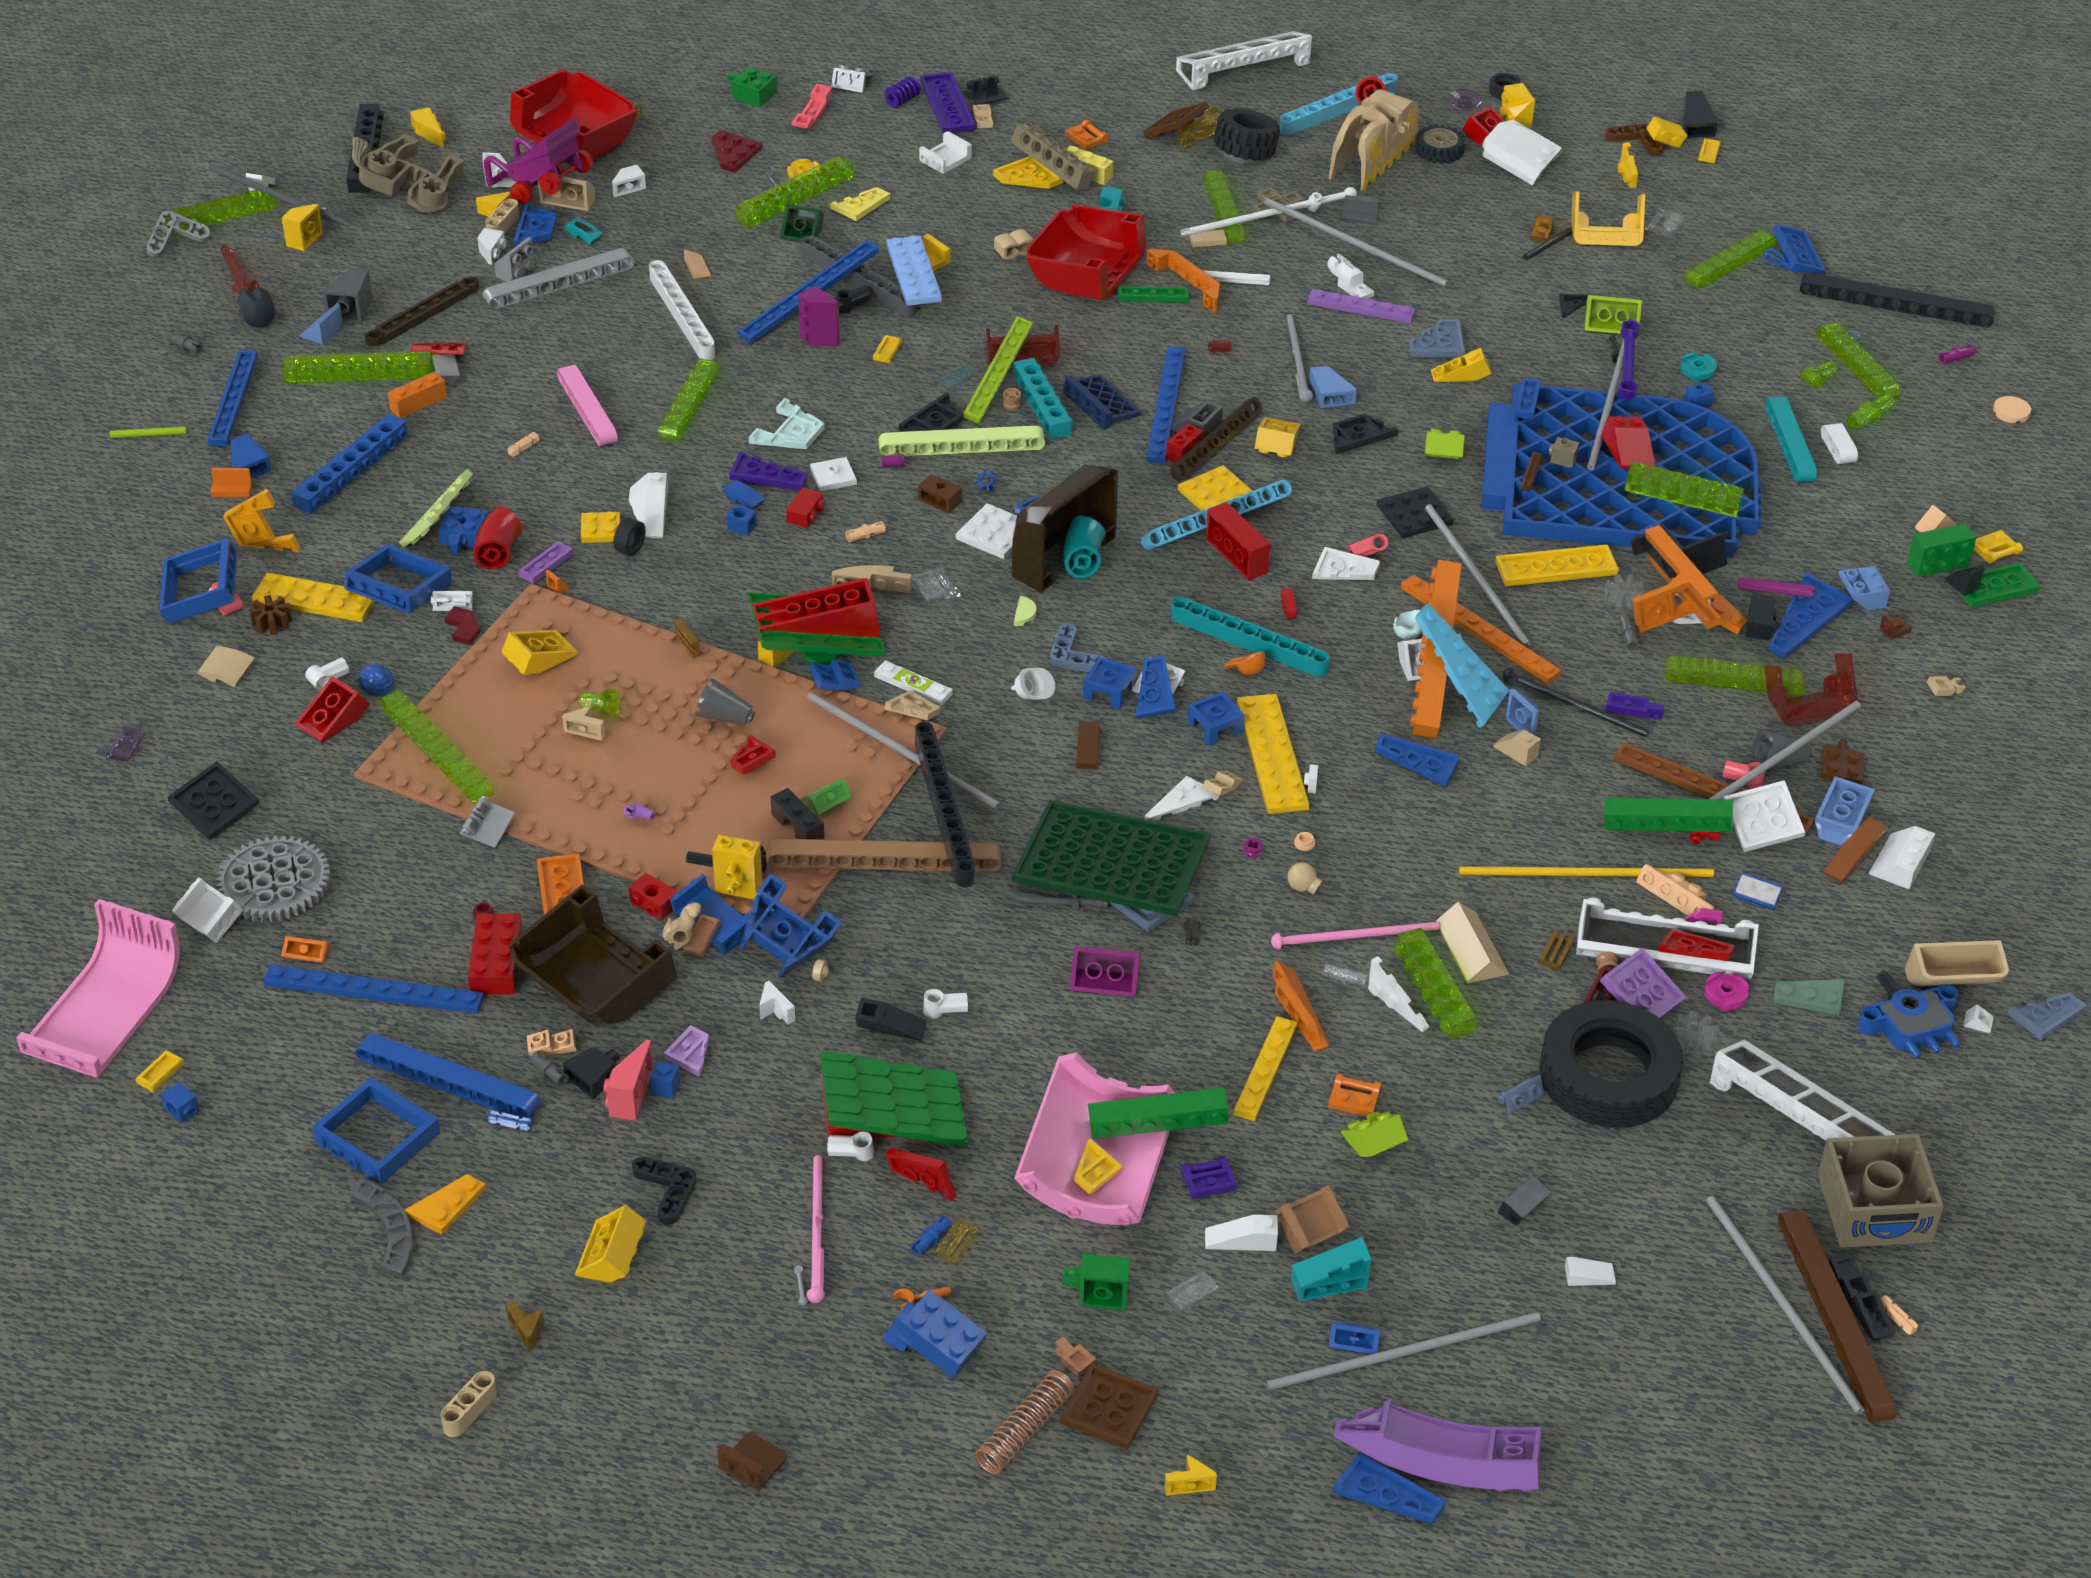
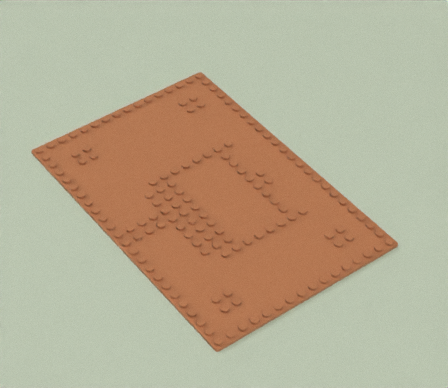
(653, 753)

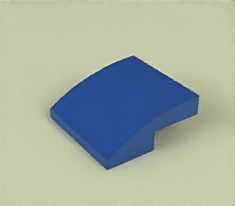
(837, 676)

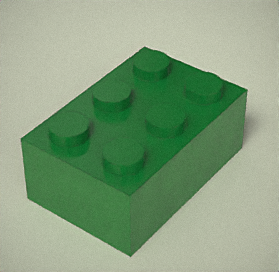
(1941, 550)

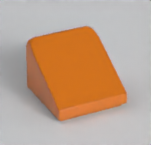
(555, 583)

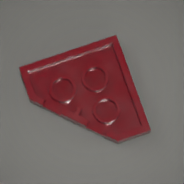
(733, 150)

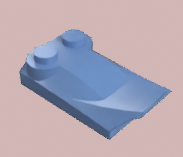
(1842, 810)

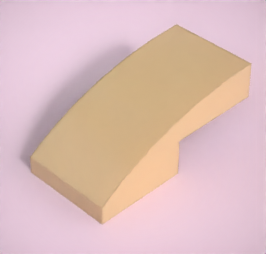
(982, 116)
(1223, 783)

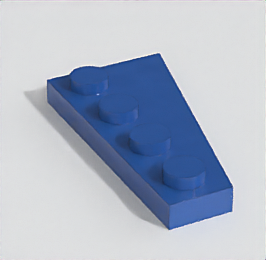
(1385, 1489)

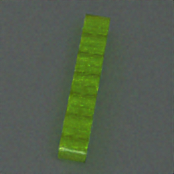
(1223, 204)
(226, 208)
(1730, 259)
(1858, 360)
(688, 400)
(1728, 674)

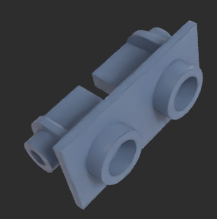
(1522, 1094)

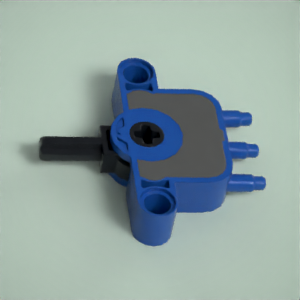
(1912, 1017)

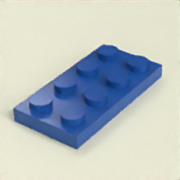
(1798, 249)

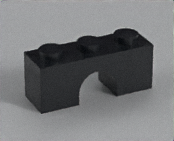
(790, 809)

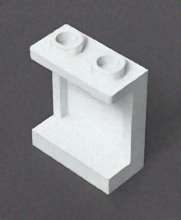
(947, 154)
(207, 910)

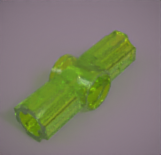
(1870, 411)

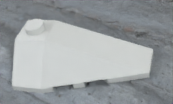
(649, 502)

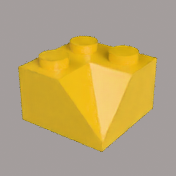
(1517, 104)
(302, 226)

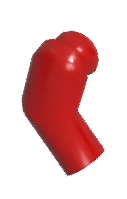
(1696, 837)

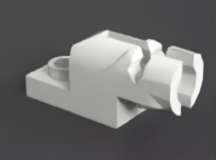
(1349, 277)

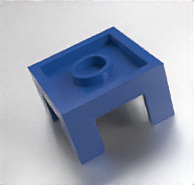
(1111, 679)
(1215, 715)

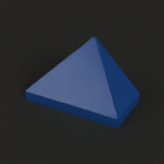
(1354, 1337)

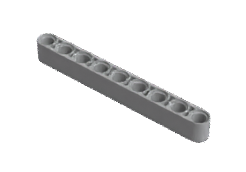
(558, 278)

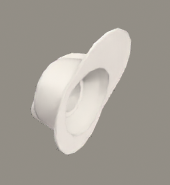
(1034, 684)

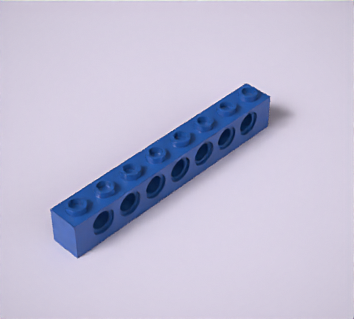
(349, 464)

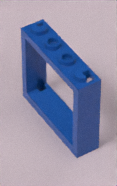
(173, 566)
(359, 582)
(380, 1171)

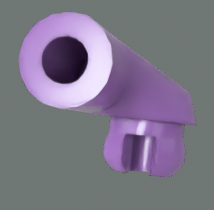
(637, 811)

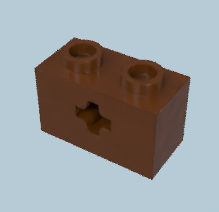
(940, 493)

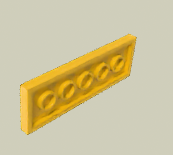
(1556, 565)
(314, 597)

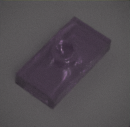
(126, 744)

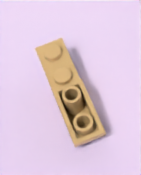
(878, 576)

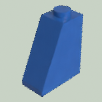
(250, 455)

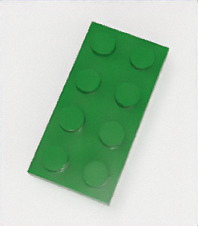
(2003, 584)

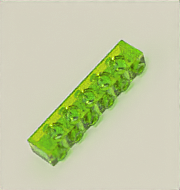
(1684, 489)
(1435, 983)

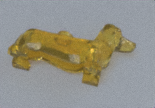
(1200, 128)

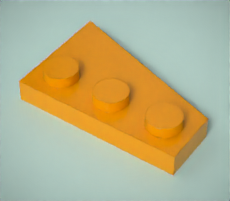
(447, 1204)

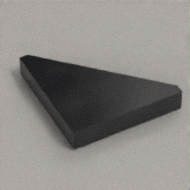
(1571, 303)

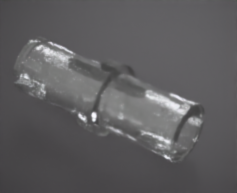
(1345, 974)

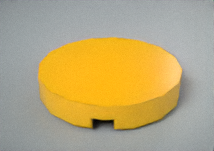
(800, 166)

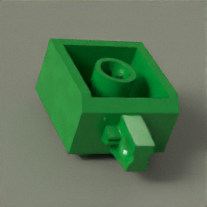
(753, 86)
(1101, 1281)

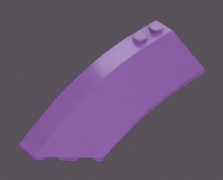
(1446, 1449)

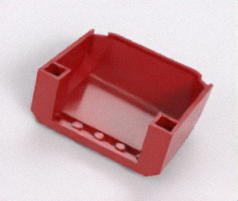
(559, 97)
(1087, 250)

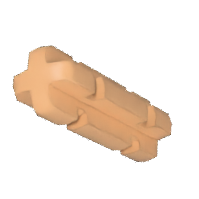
(523, 444)
(1899, 1316)

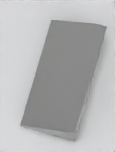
(446, 367)

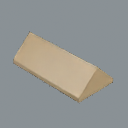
(1470, 944)

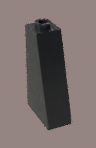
(1698, 116)

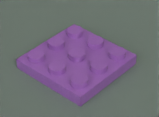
(1643, 984)

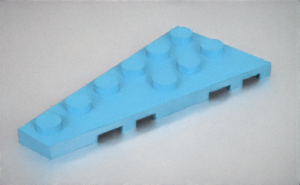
(1466, 670)

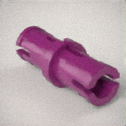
(1956, 354)

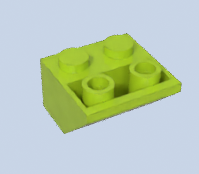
(1444, 444)
(1375, 1133)

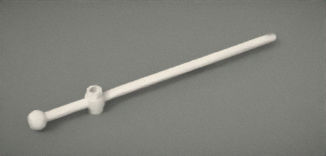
(1313, 203)

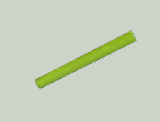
(148, 432)

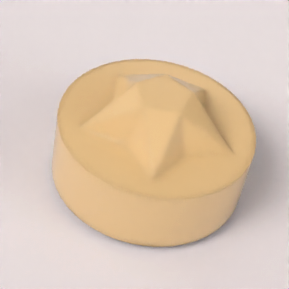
(820, 970)

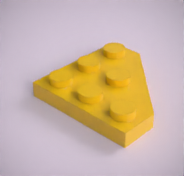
(1027, 173)

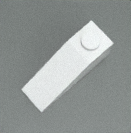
(1246, 1233)

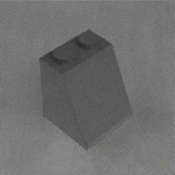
(352, 293)

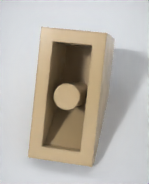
(1520, 746)

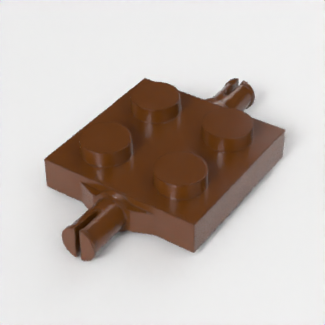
(1842, 763)

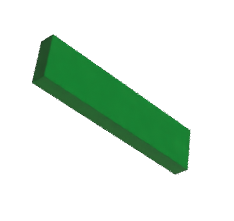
(1153, 294)

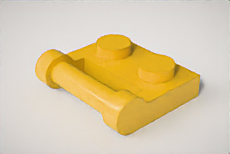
(1989, 546)

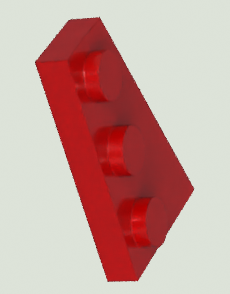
(441, 348)
(918, 1167)

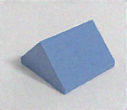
(324, 326)

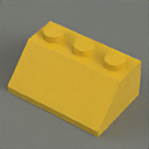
(611, 1245)

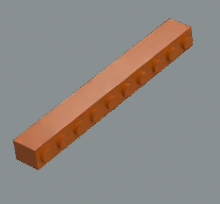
(1431, 671)

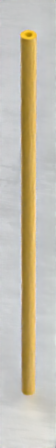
(1565, 871)

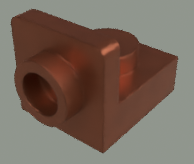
(1894, 627)

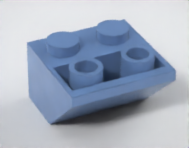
(1866, 587)

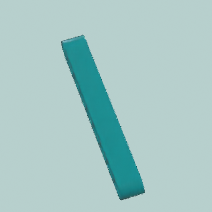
(1250, 636)

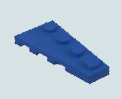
(1424, 760)

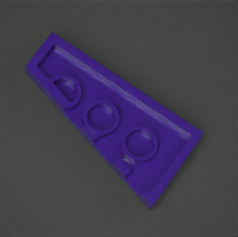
(759, 472)

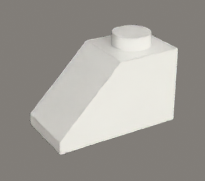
(628, 181)

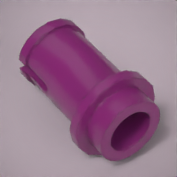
(893, 460)

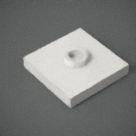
(833, 474)

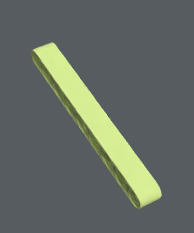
(962, 441)

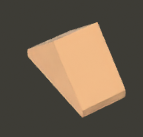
(1934, 520)

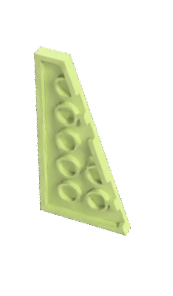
(436, 510)

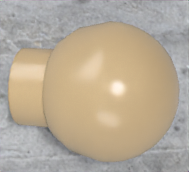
(1303, 878)

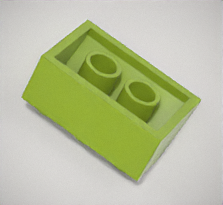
(1609, 313)

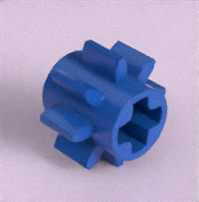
(982, 477)

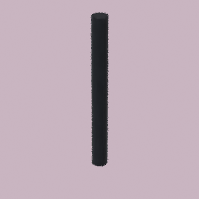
(1547, 244)

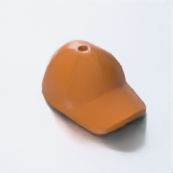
(1248, 664)

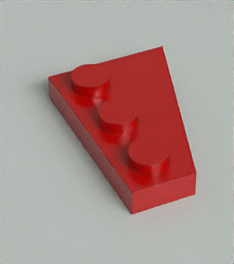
(1692, 945)

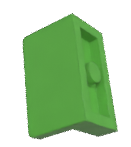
(828, 796)

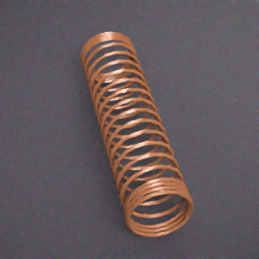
(1059, 1391)

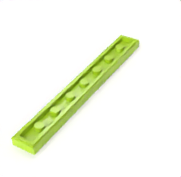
(998, 370)

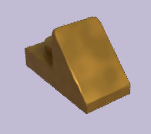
(1542, 228)
(526, 1326)

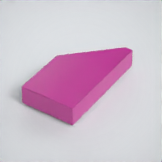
(1711, 917)

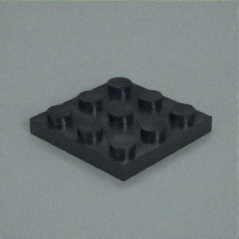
(1408, 512)
(213, 800)

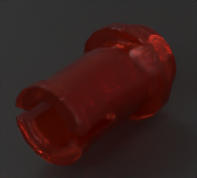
(1219, 346)

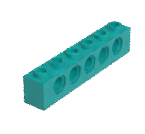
(1042, 398)

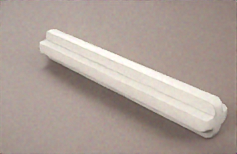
(1243, 278)

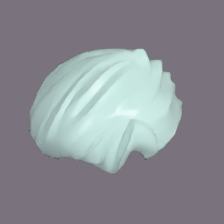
(1407, 626)

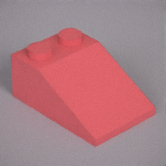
(629, 1083)

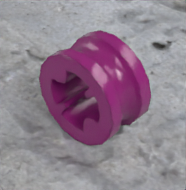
(1253, 843)

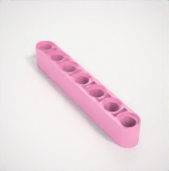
(587, 405)

